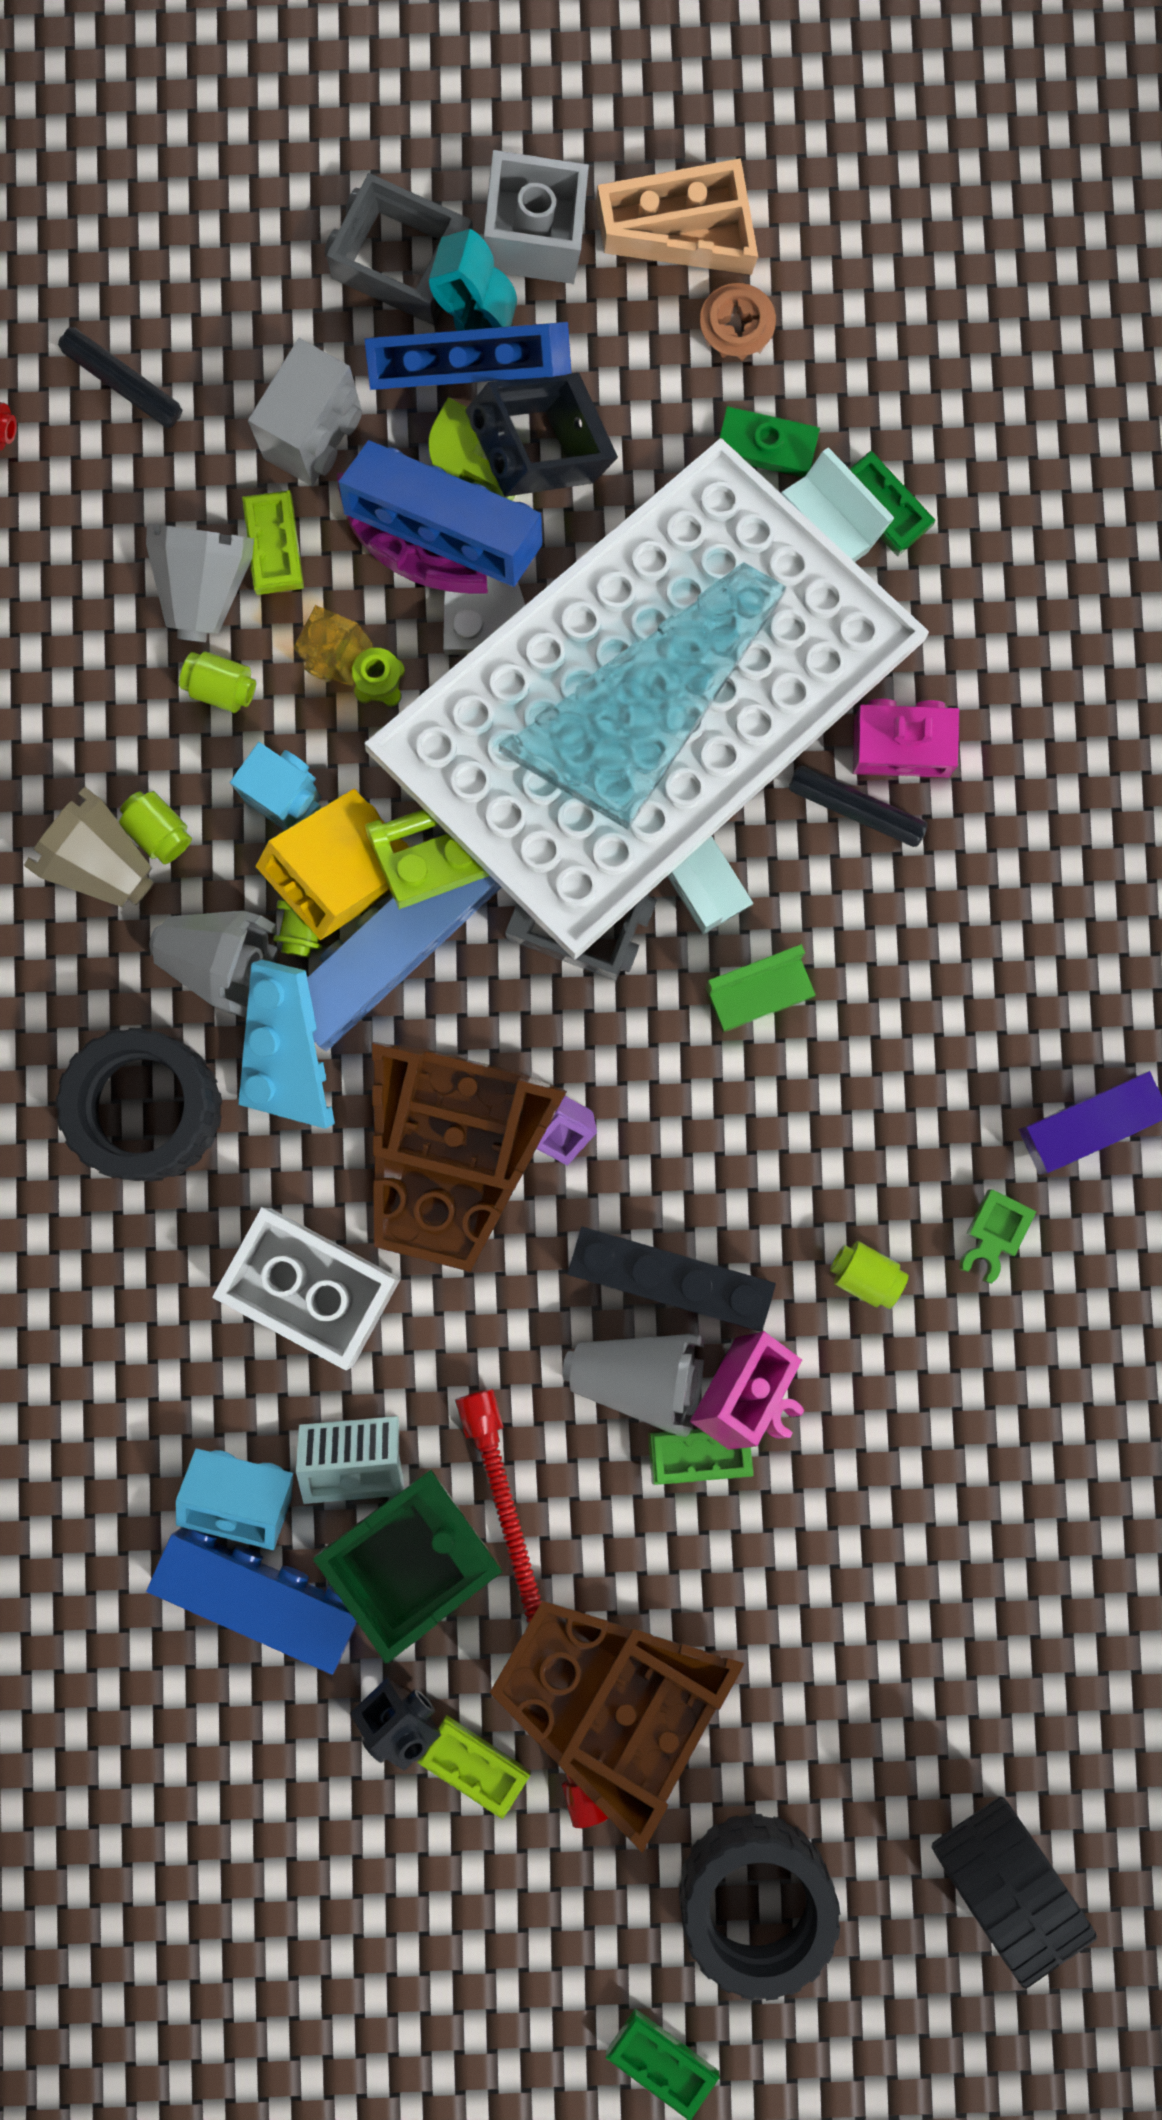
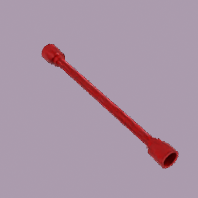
(481, 1421)

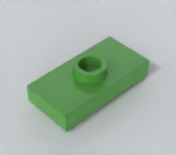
(695, 1458)

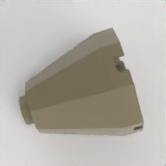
(92, 854)

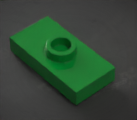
(770, 441)
(910, 517)
(662, 2064)

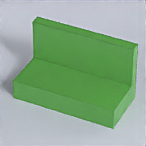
(760, 989)

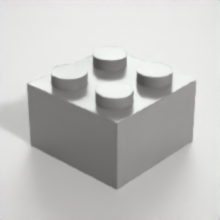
(535, 215)
(306, 413)

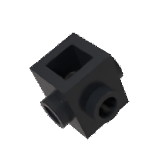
(396, 1724)

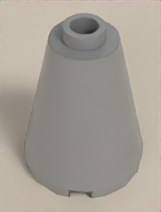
(640, 1377)

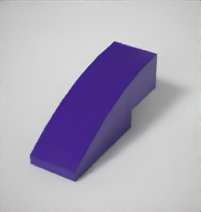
(1093, 1123)

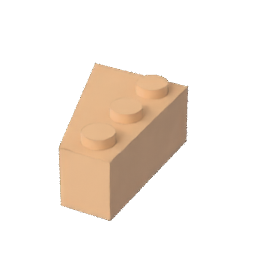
(681, 218)

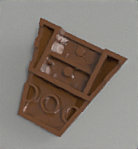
(449, 1149)
(613, 1708)

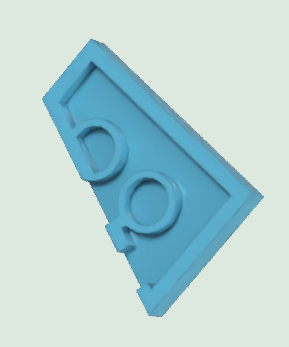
(279, 1048)

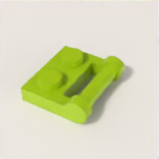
(424, 868)

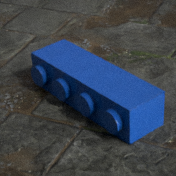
(468, 356)
(441, 513)
(254, 1598)

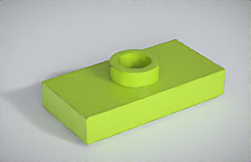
(276, 546)
(475, 1767)

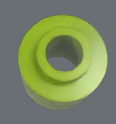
(217, 681)
(154, 826)
(868, 1275)

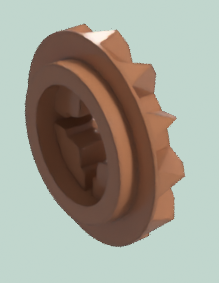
(752, 306)

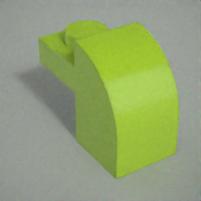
(458, 450)

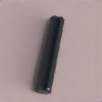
(120, 377)
(858, 806)

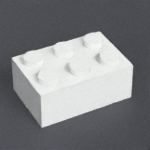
(306, 1288)

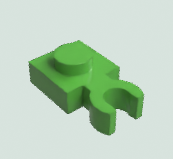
(998, 1227)

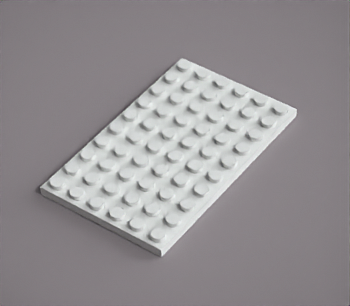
(801, 674)

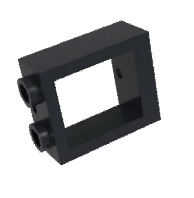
(565, 404)

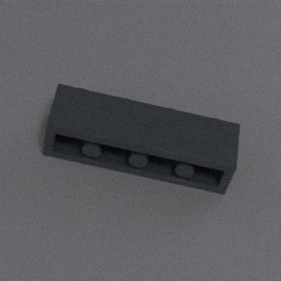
(671, 1279)

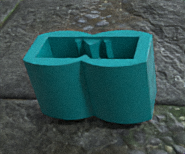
(470, 285)

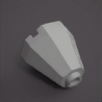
(196, 576)
(214, 954)

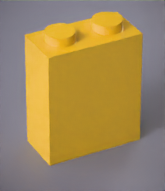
(328, 864)

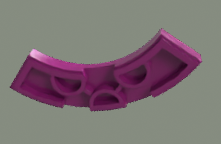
(416, 562)

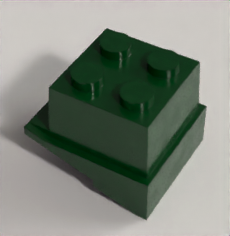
(407, 1565)

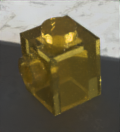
(331, 645)

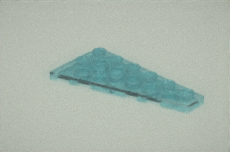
(639, 709)

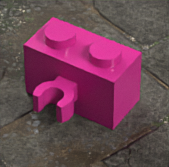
(906, 739)
(749, 1393)

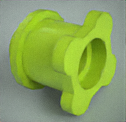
(382, 688)
(295, 934)

